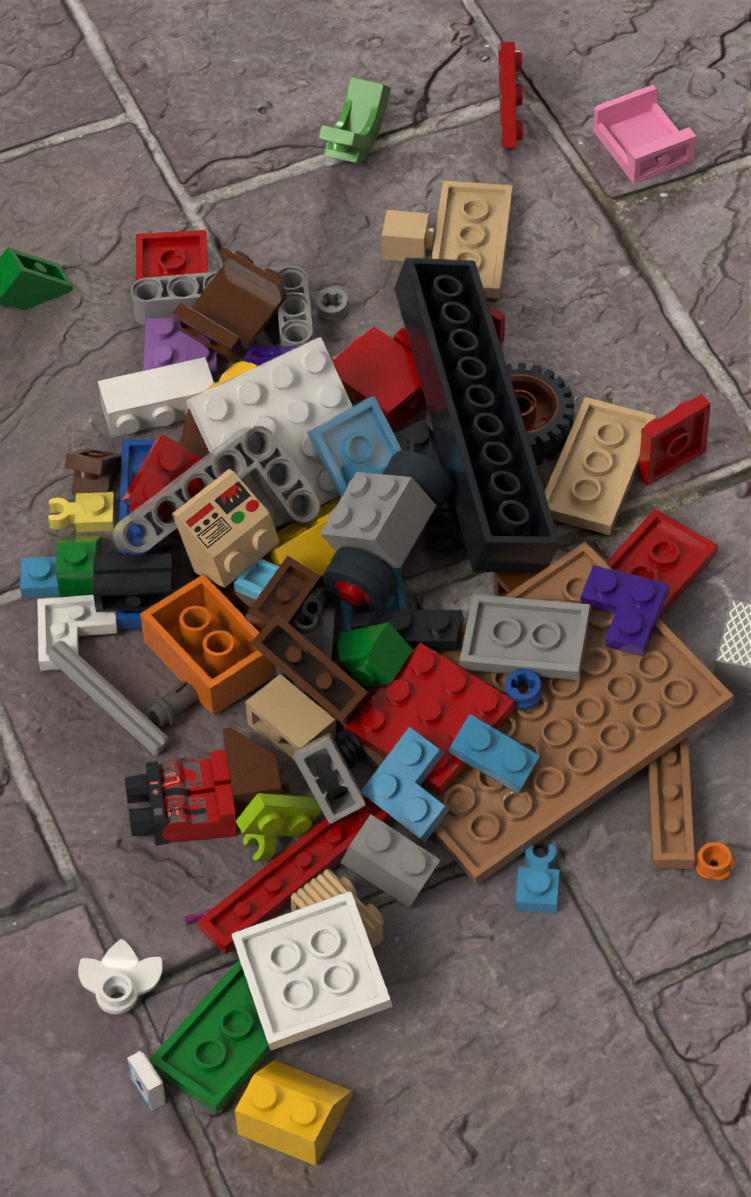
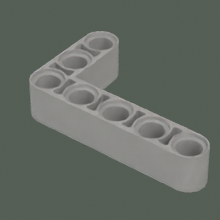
(161, 295)
(207, 471)

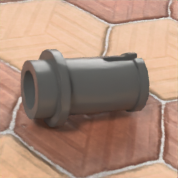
(164, 710)

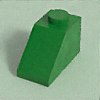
(30, 280)
(76, 564)
(373, 654)

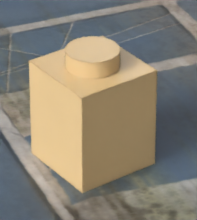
(406, 235)

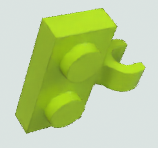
(275, 816)

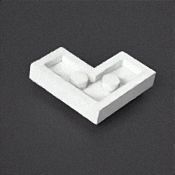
(67, 620)

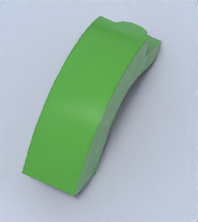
(359, 121)

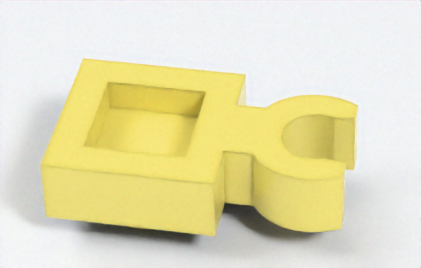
(89, 513)

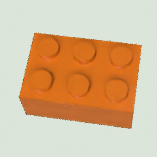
(206, 644)

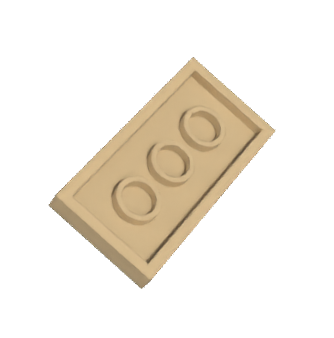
(475, 227)
(596, 466)

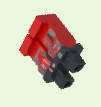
(185, 800)

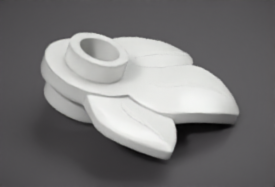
(119, 973)

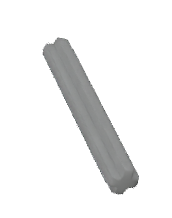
(108, 697)

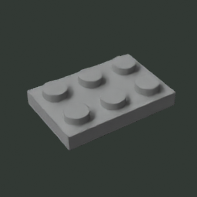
(525, 634)

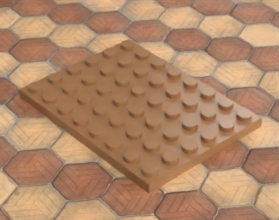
(585, 730)

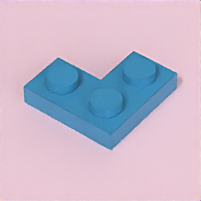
(398, 781)

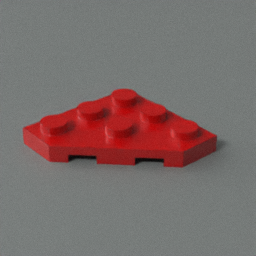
(512, 95)

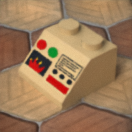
(225, 529)

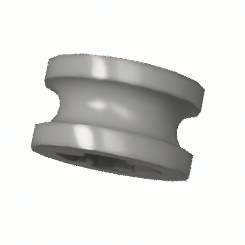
(332, 296)

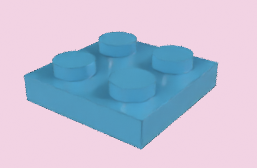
(354, 443)

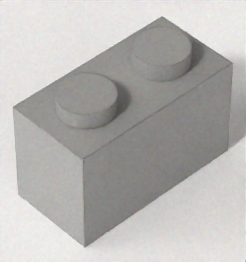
(390, 861)

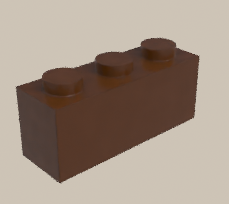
(310, 669)

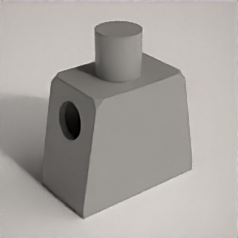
(328, 776)

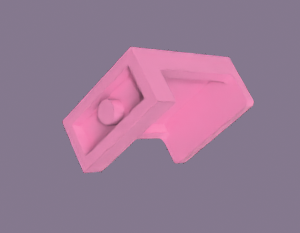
(642, 135)

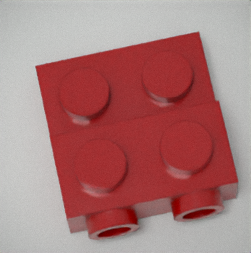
(160, 467)

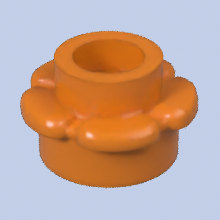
(715, 853)

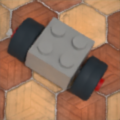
(379, 526)

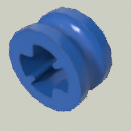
(521, 677)

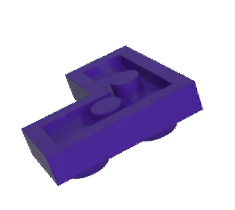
(634, 602)

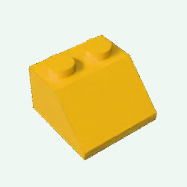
(291, 1111)

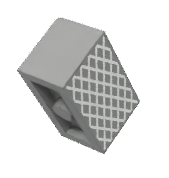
(734, 651)

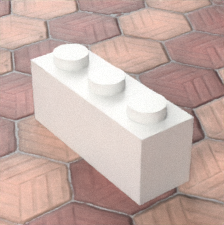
(152, 396)

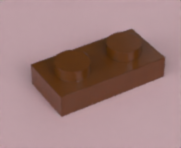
(283, 593)

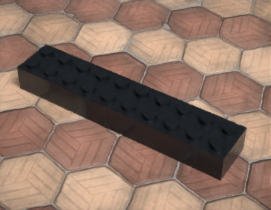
(475, 417)

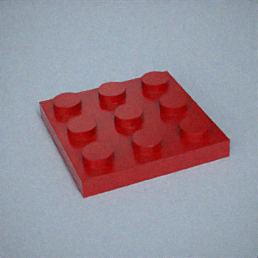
(435, 702)

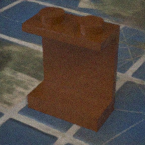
(232, 306)

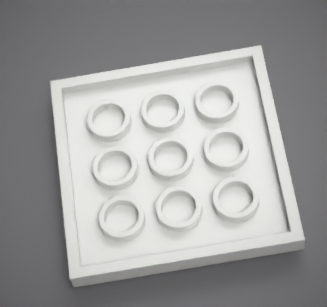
(287, 398)

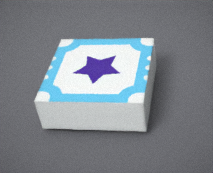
(146, 1080)

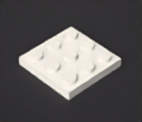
(311, 970)

